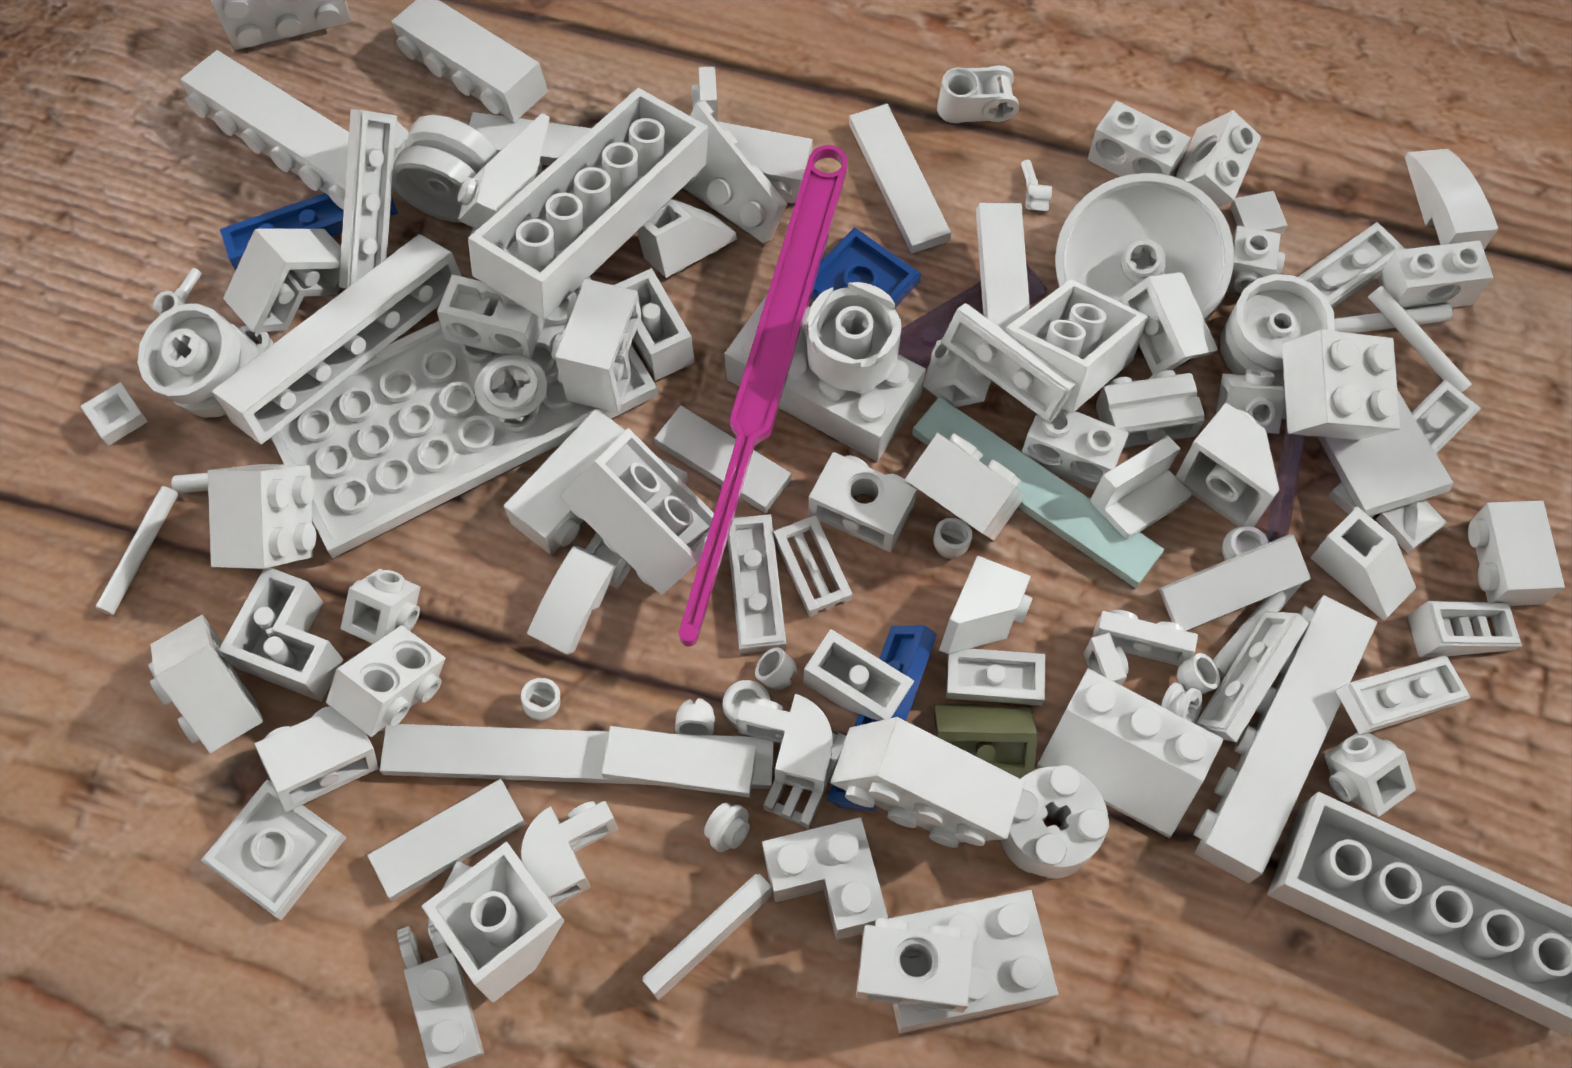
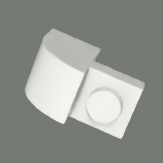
(803, 737)
(551, 848)

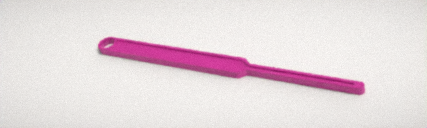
(769, 361)

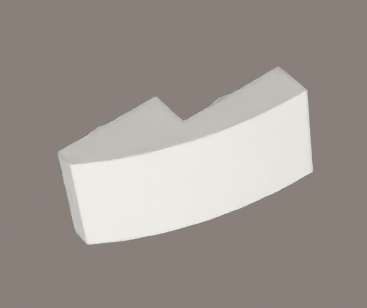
(570, 599)

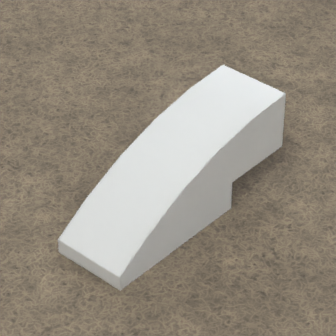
(1450, 197)

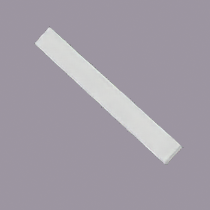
(521, 754)

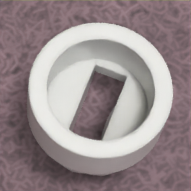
(952, 538)
(776, 669)
(1198, 673)
(544, 693)
(695, 718)

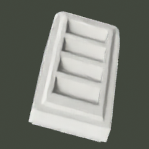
(1435, 636)

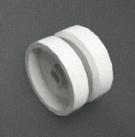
(437, 162)
(1270, 314)
(191, 354)

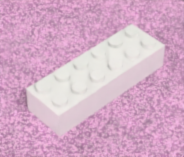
(588, 202)
(1430, 909)

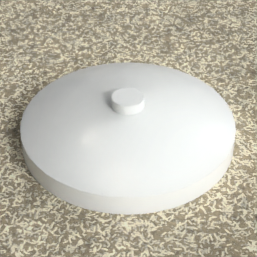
(1146, 229)

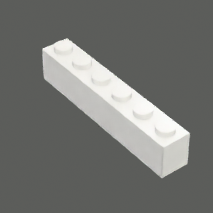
(271, 123)
(337, 339)
(1283, 742)

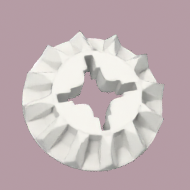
(492, 384)

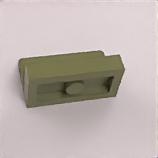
(991, 732)

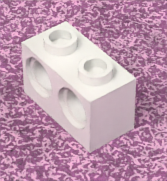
(1136, 143)
(487, 319)
(1075, 446)
(386, 681)

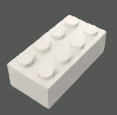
(857, 420)

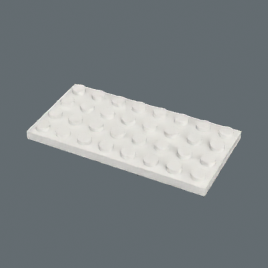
(414, 435)

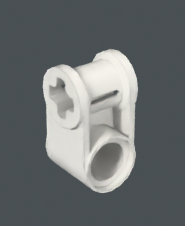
(975, 94)

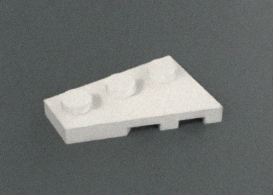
(733, 184)

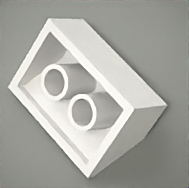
(642, 511)
(1132, 751)

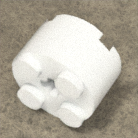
(853, 337)
(1083, 817)

